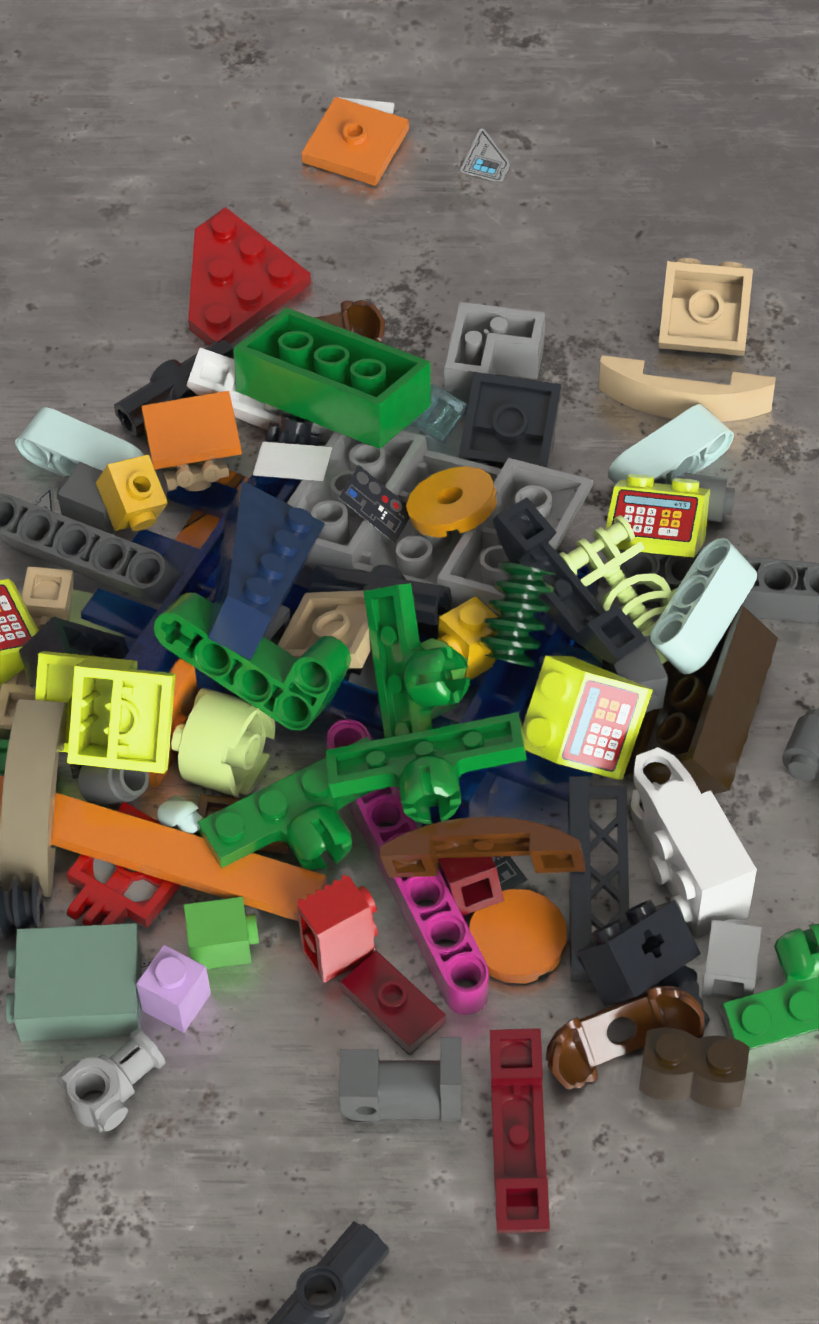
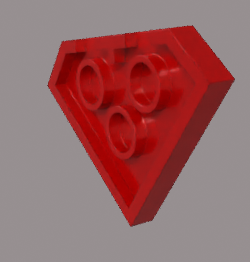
(237, 278)

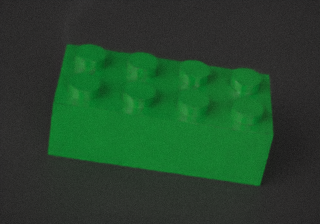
(333, 377)

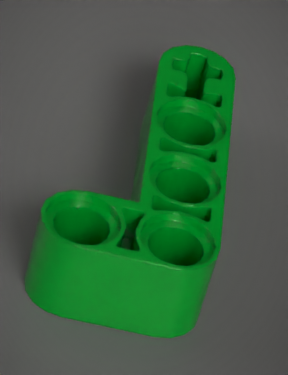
(273, 680)

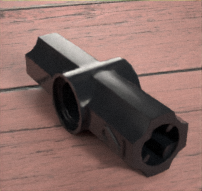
(165, 384)
(429, 599)
(340, 1272)

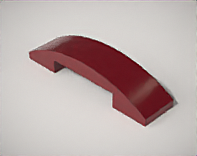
(518, 1131)

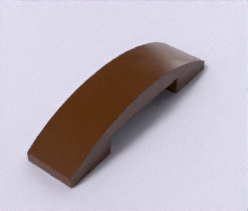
(418, 850)

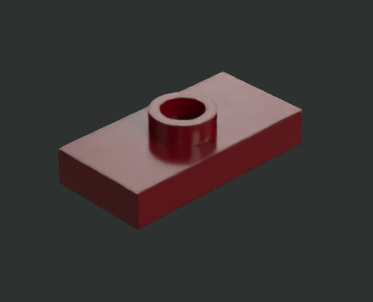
(393, 1001)

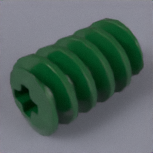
(516, 613)

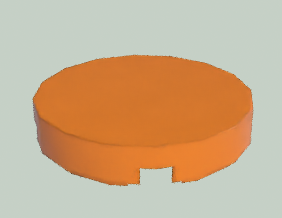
(520, 936)

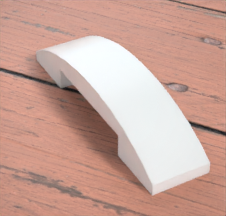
(217, 374)

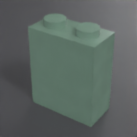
(75, 982)

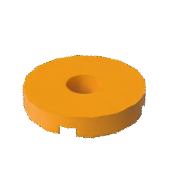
(430, 500)

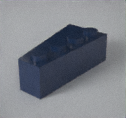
(259, 563)

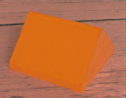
(191, 430)

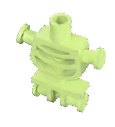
(620, 586)

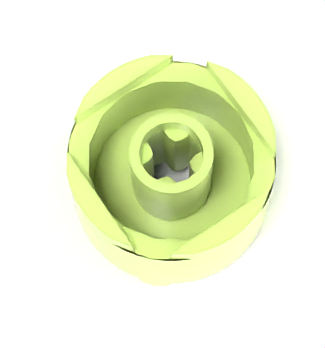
(223, 743)

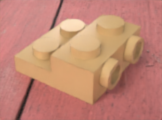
(705, 307)
(330, 614)

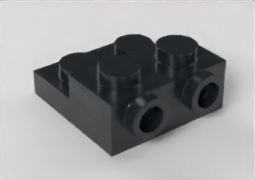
(510, 420)

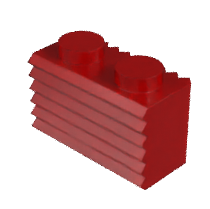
(337, 927)

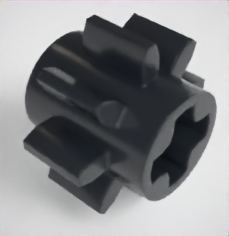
(292, 431)

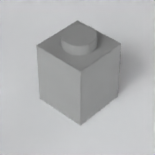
(731, 959)

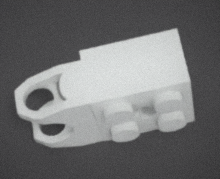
(691, 846)

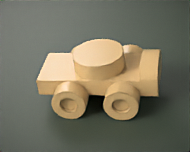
(195, 477)

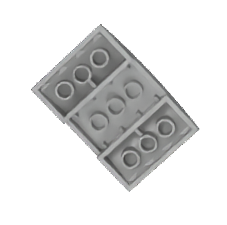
(460, 561)

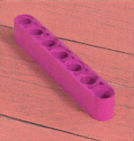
(426, 923)

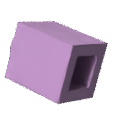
(173, 988)

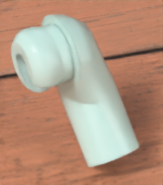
(180, 812)

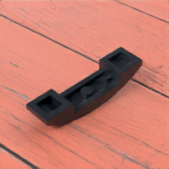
(572, 606)

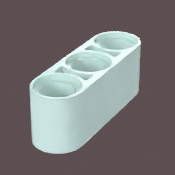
(62, 442)
(676, 448)
(703, 606)

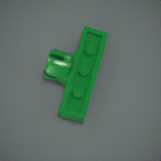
(406, 674)
(426, 763)
(290, 811)
(785, 1009)

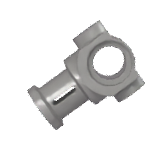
(111, 1076)

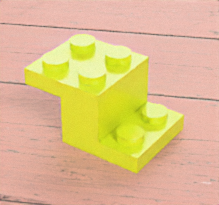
(113, 710)

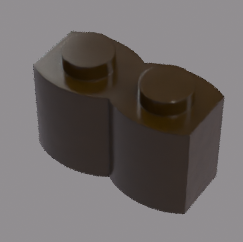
(701, 1069)

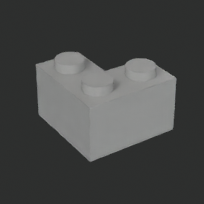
(492, 343)

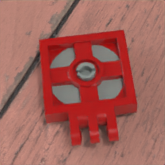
(116, 890)

